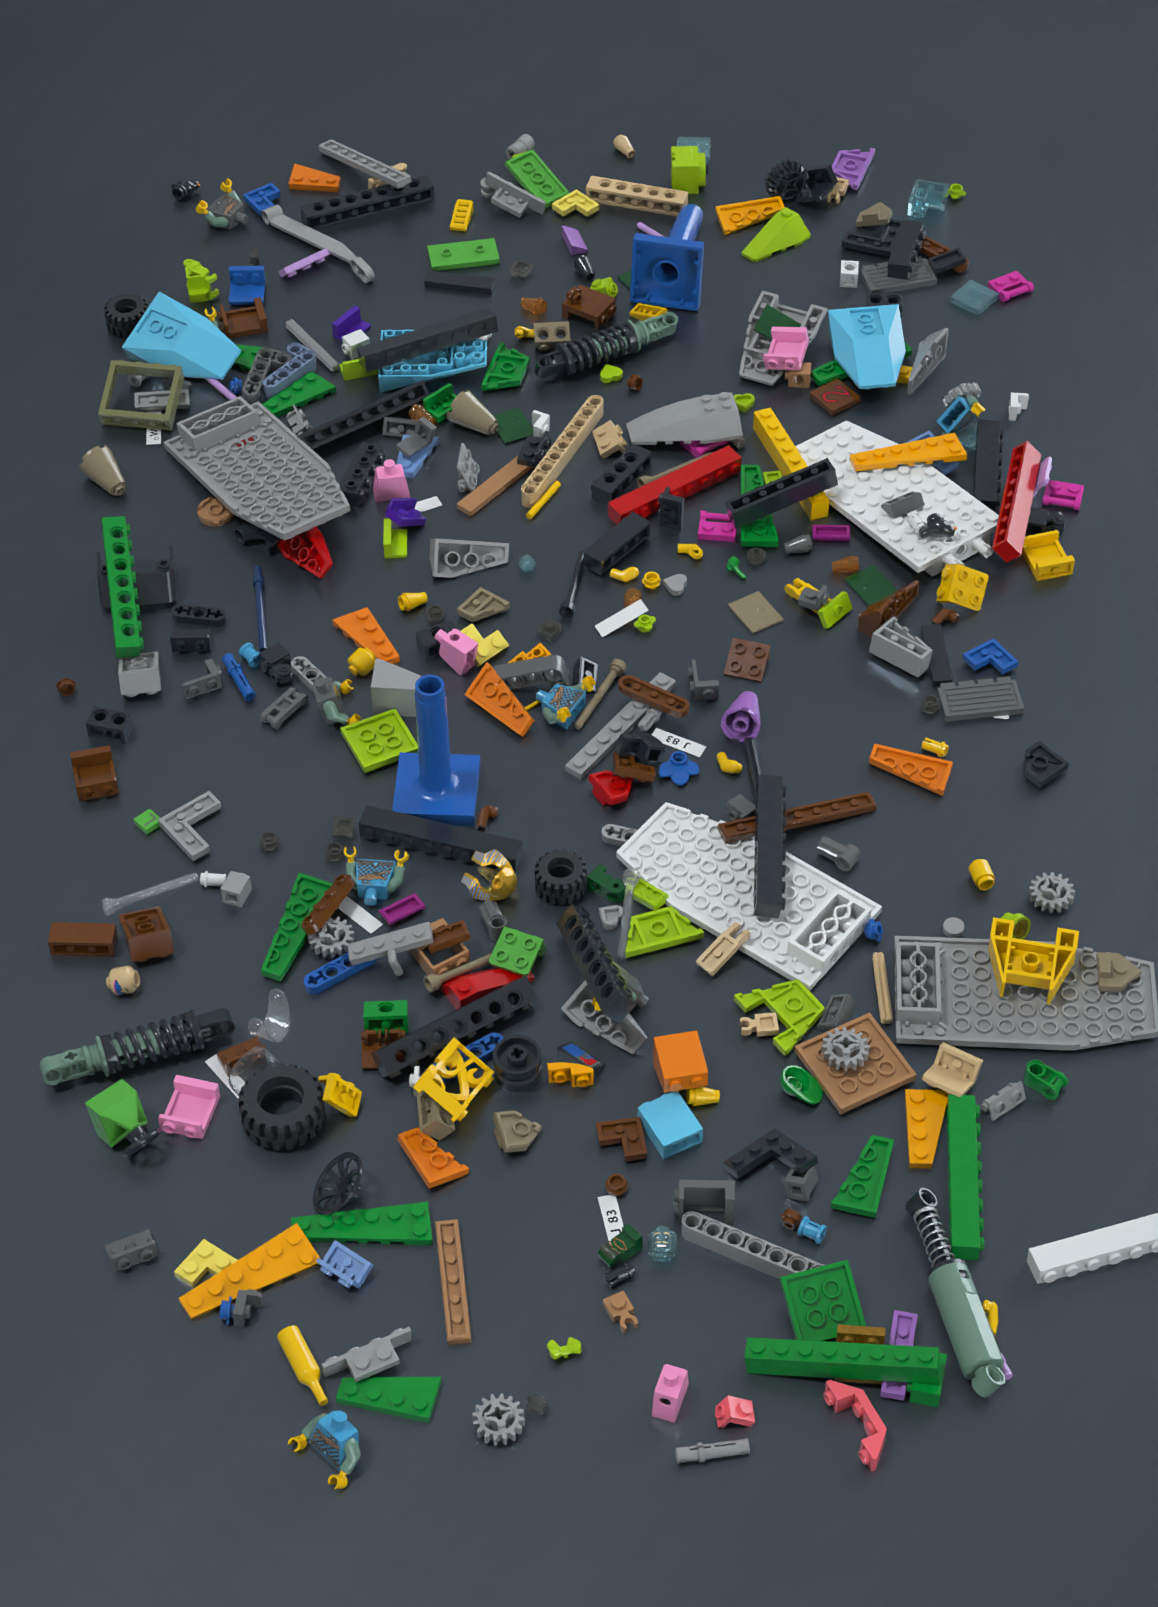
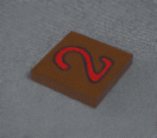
(834, 397)

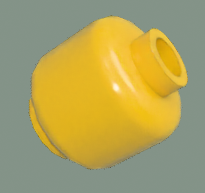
(361, 661)

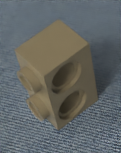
(551, 331)
(433, 1117)

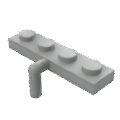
(390, 944)

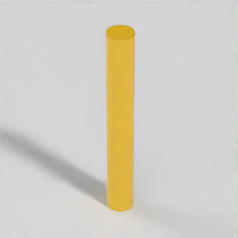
(546, 496)

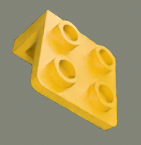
(962, 586)

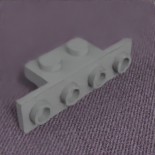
(512, 197)
(370, 1358)

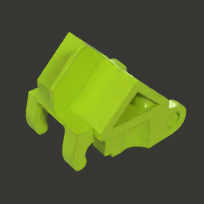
(199, 282)

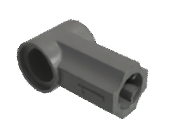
(843, 855)
(493, 919)

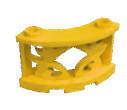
(434, 1086)

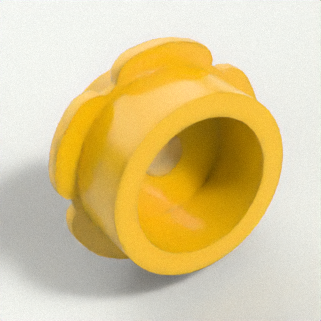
(651, 580)

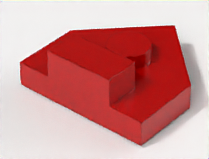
(609, 787)

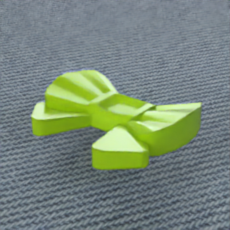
(555, 1351)

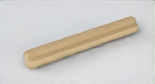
(882, 988)

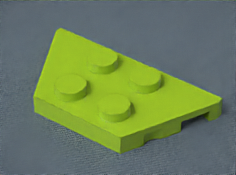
(659, 930)

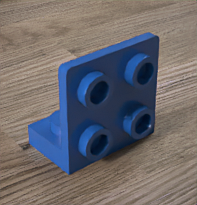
(246, 284)

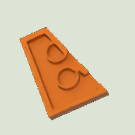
(310, 179)
(430, 1160)

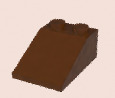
(146, 934)

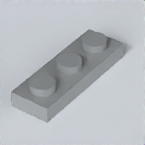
(158, 400)

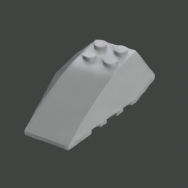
(756, 345)
(696, 419)

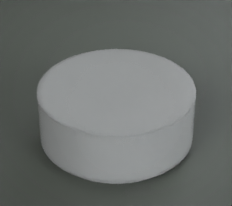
(953, 927)

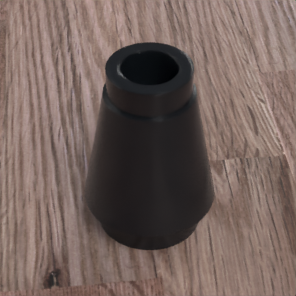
(583, 266)

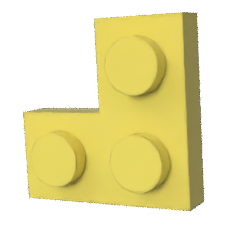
(577, 201)
(488, 646)
(202, 1260)

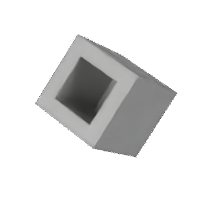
(236, 889)

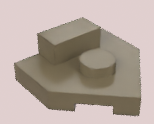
(875, 215)
(1114, 971)
(514, 1131)

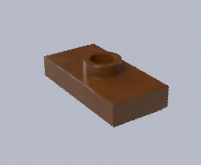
(449, 936)

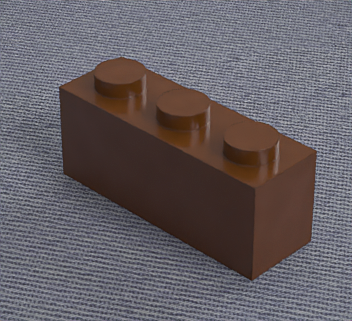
(82, 939)

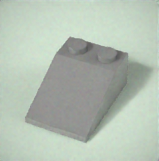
(139, 674)

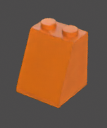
(679, 1061)

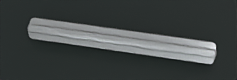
(311, 344)

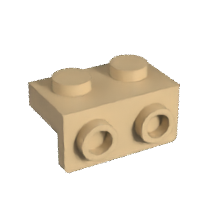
(609, 439)

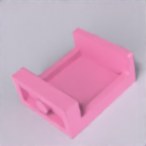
(787, 348)
(190, 1107)

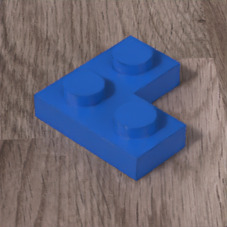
(261, 197)
(991, 653)

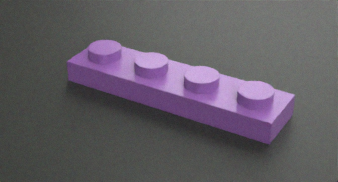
(901, 1334)

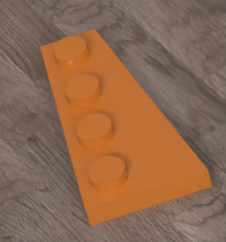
(367, 633)
(495, 697)
(917, 768)

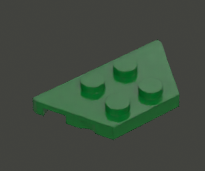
(505, 369)

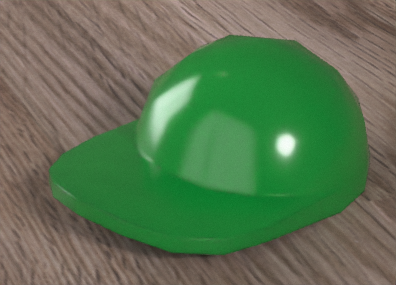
(800, 1084)

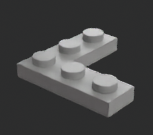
(178, 824)

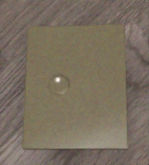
(755, 612)

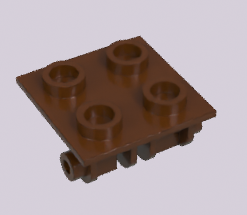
(747, 659)
(373, 1042)

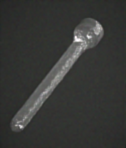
(630, 878)
(110, 905)

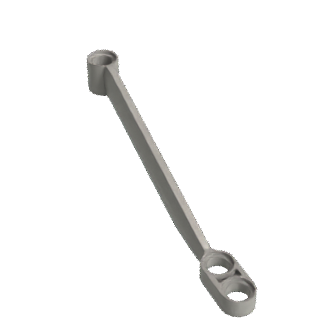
(275, 217)

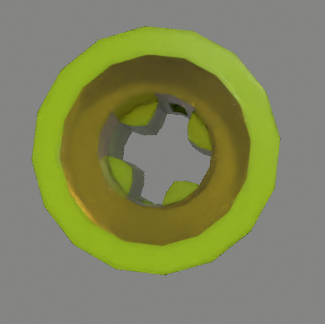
(1021, 924)

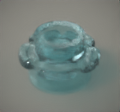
(527, 563)

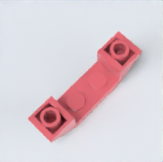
(844, 1396)

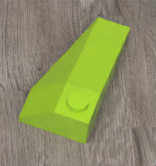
(779, 233)

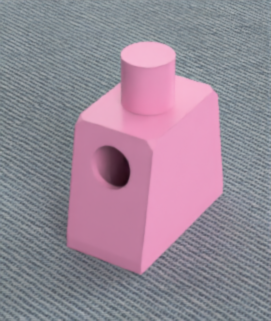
(390, 482)
(457, 650)
(672, 1386)

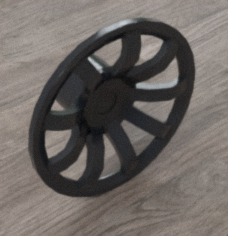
(345, 1186)

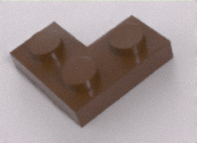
(626, 767)
(624, 1131)

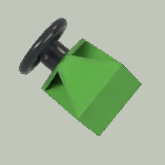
(119, 1115)

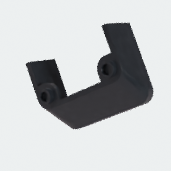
(154, 588)

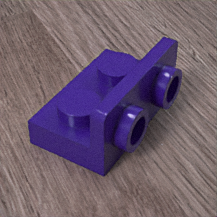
(403, 512)

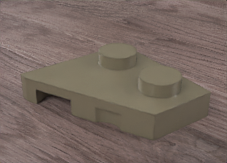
(482, 605)

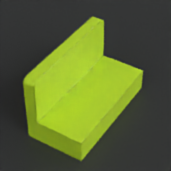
(353, 370)
(394, 541)

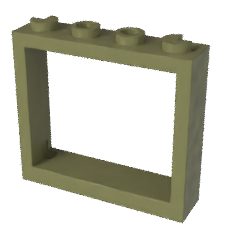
(141, 419)

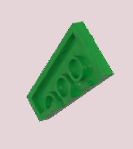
(866, 1179)
(395, 1396)

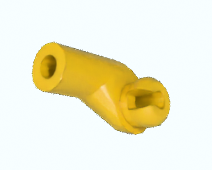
(521, 331)
(691, 549)
(625, 575)
(728, 766)
(992, 1310)

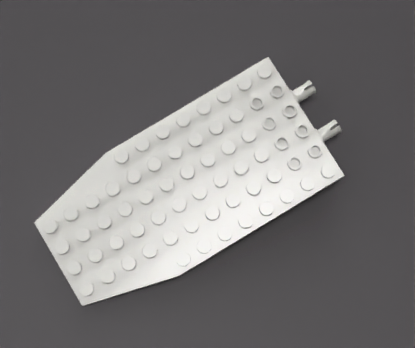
(863, 493)

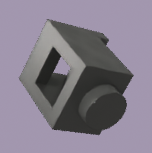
(739, 808)
(800, 1185)

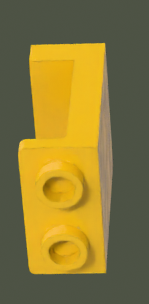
(1047, 556)

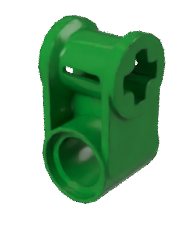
(1044, 1080)

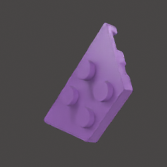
(852, 165)

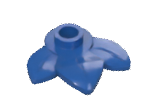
(678, 768)

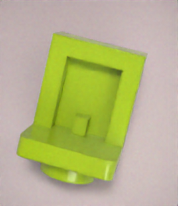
(605, 286)

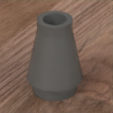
(799, 544)

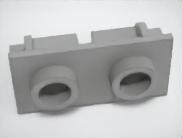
(297, 421)
(1006, 1100)

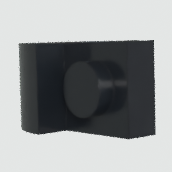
(643, 746)

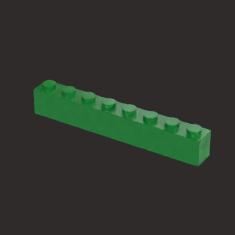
(963, 1177)
(843, 1360)

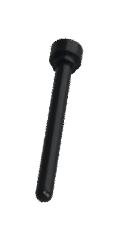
(567, 607)

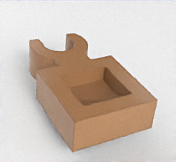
(620, 1309)

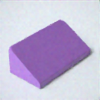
(573, 240)

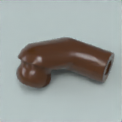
(945, 615)
(484, 814)

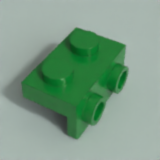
(439, 402)

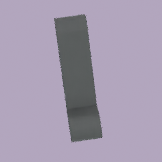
(265, 362)
(534, 671)

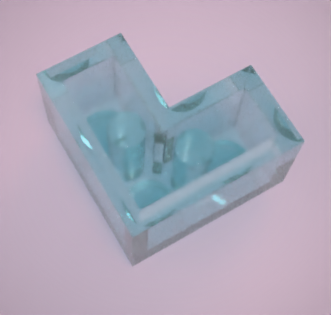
(927, 195)

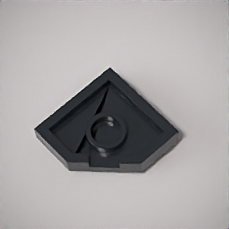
(1043, 764)

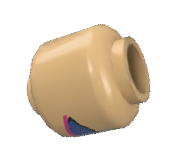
(123, 980)

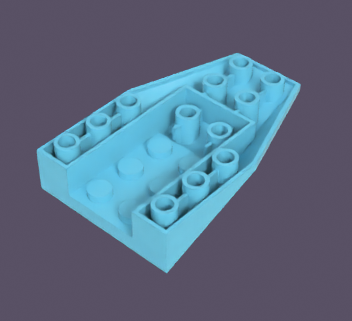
(183, 338)
(868, 344)
(434, 365)

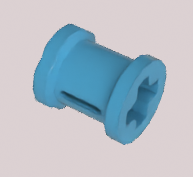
(250, 654)
(812, 1230)

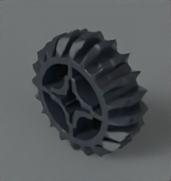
(787, 179)

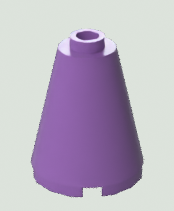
(742, 717)

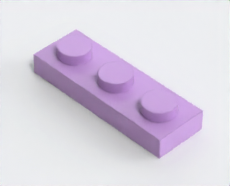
(304, 264)

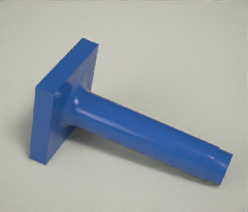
(670, 267)
(433, 780)

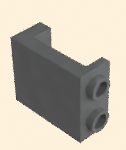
(705, 1197)

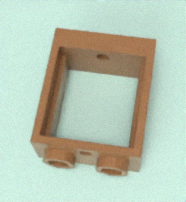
(462, 955)

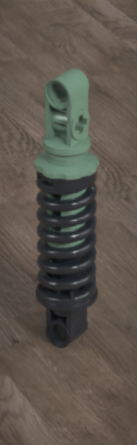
(605, 344)
(110, 1053)

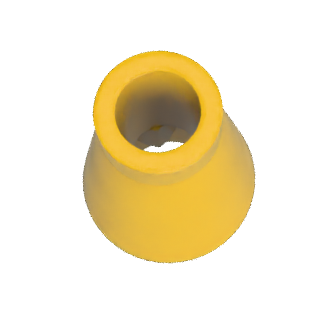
(409, 601)
(702, 1096)

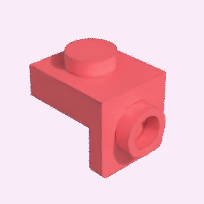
(735, 1411)

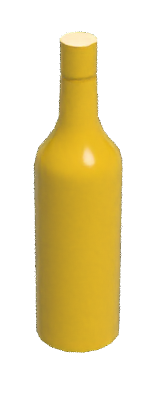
(302, 1361)

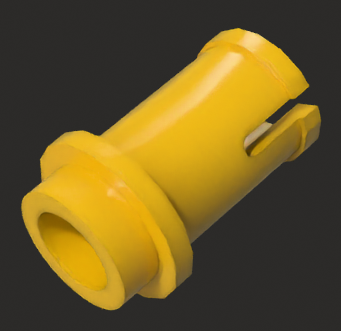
(938, 748)

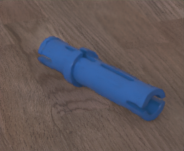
(236, 672)

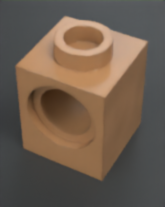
(799, 378)

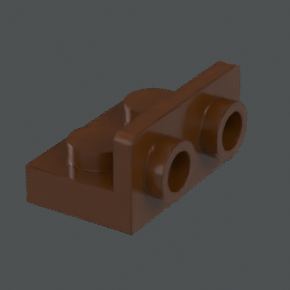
(230, 1056)

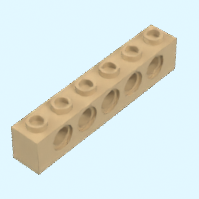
(636, 196)

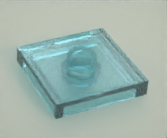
(702, 142)
(974, 297)

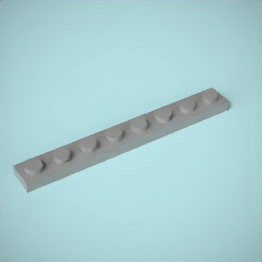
(365, 163)
(609, 736)

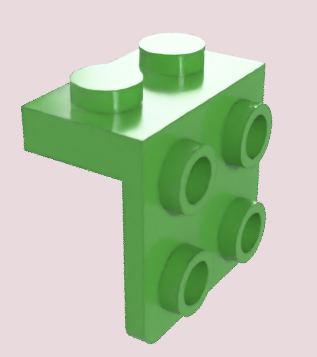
(516, 951)

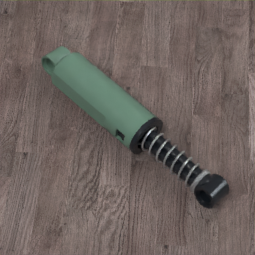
(958, 1301)

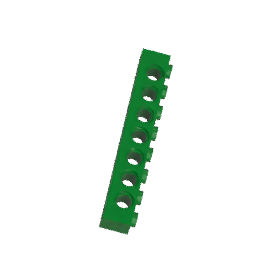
(116, 541)

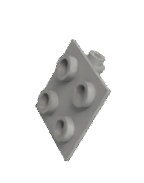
(467, 470)

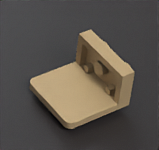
(953, 1070)

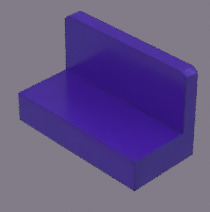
(349, 323)

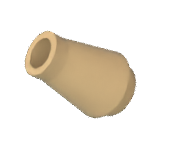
(623, 145)

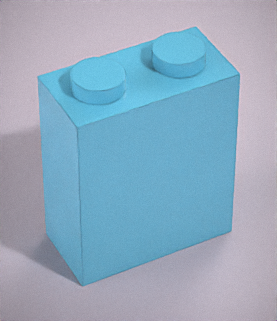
(670, 1124)

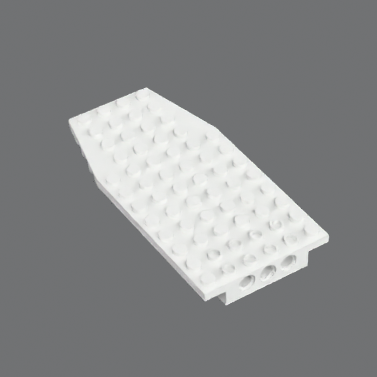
(715, 888)

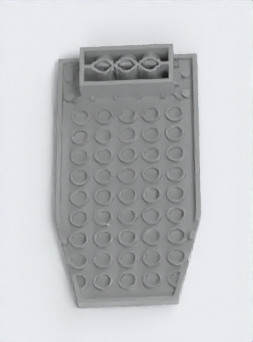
(268, 481)
(952, 997)

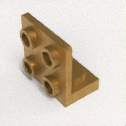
(860, 1334)

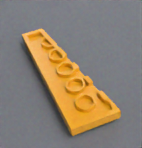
(942, 447)
(268, 1264)

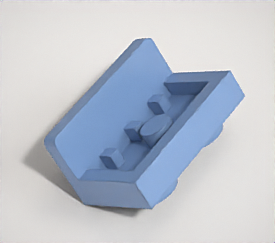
(345, 1264)

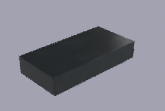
(946, 260)

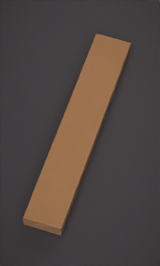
(492, 487)
(453, 1282)

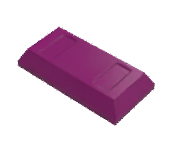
(831, 532)
(402, 909)

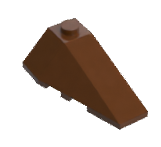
(886, 608)

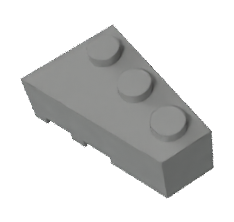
(900, 648)

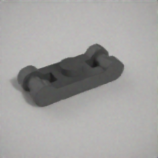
(284, 707)

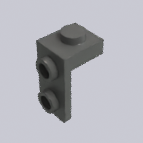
(419, 439)
(204, 684)
(702, 689)

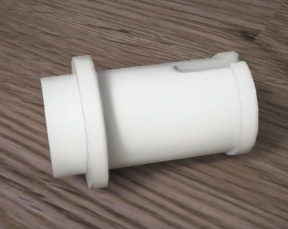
(917, 525)
(212, 879)

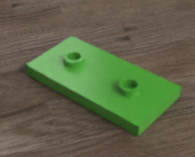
(536, 177)
(463, 254)

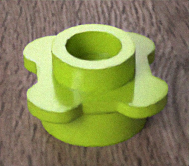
(956, 191)
(644, 623)

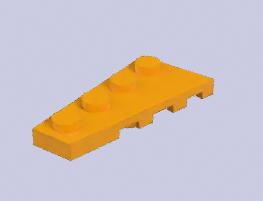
(744, 214)
(924, 1122)

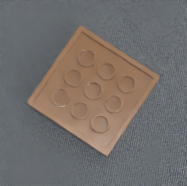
(880, 1074)

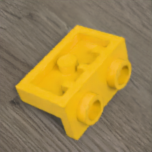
(341, 1094)

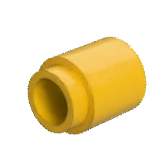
(982, 874)

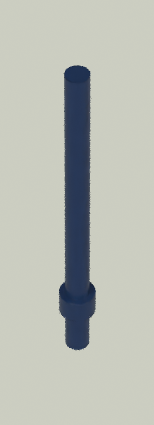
(258, 583)

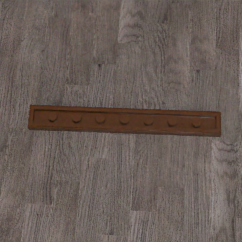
(803, 815)

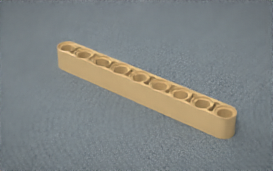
(562, 451)

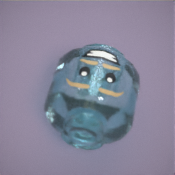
(662, 1244)

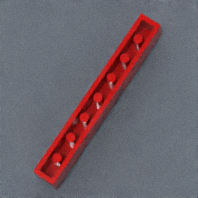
(682, 483)
(1016, 502)

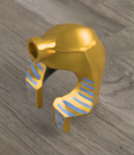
(502, 880)

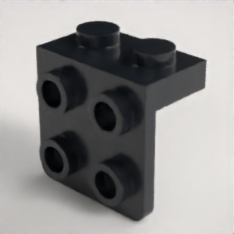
(821, 181)

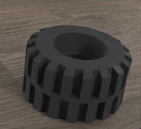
(124, 313)
(560, 889)

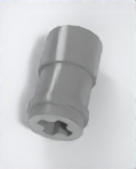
(521, 145)

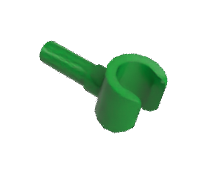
(732, 565)

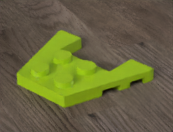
(793, 1006)

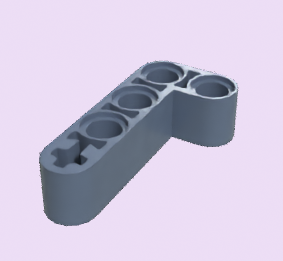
(302, 362)

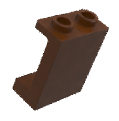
(592, 306)
(243, 321)
(94, 773)

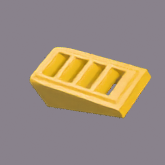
(462, 214)
(647, 311)

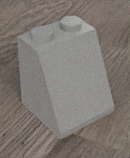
(392, 689)

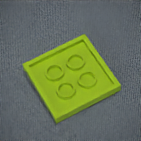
(379, 740)

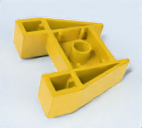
(1030, 961)

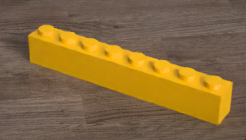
(786, 457)

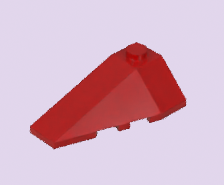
(308, 551)
(477, 984)

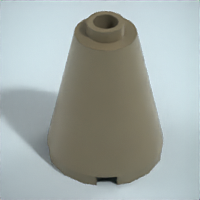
(472, 414)
(103, 469)

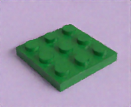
(821, 1301)

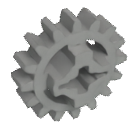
(963, 390)
(1051, 892)
(332, 938)
(845, 1049)
(487, 1421)

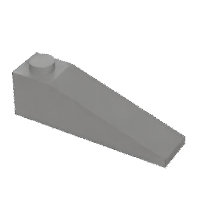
(928, 357)
(459, 557)
(581, 1011)

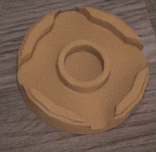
(213, 512)

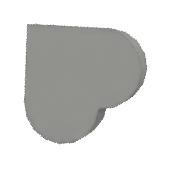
(675, 584)
(610, 916)

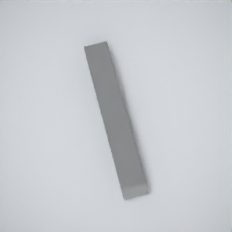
(744, 1246)

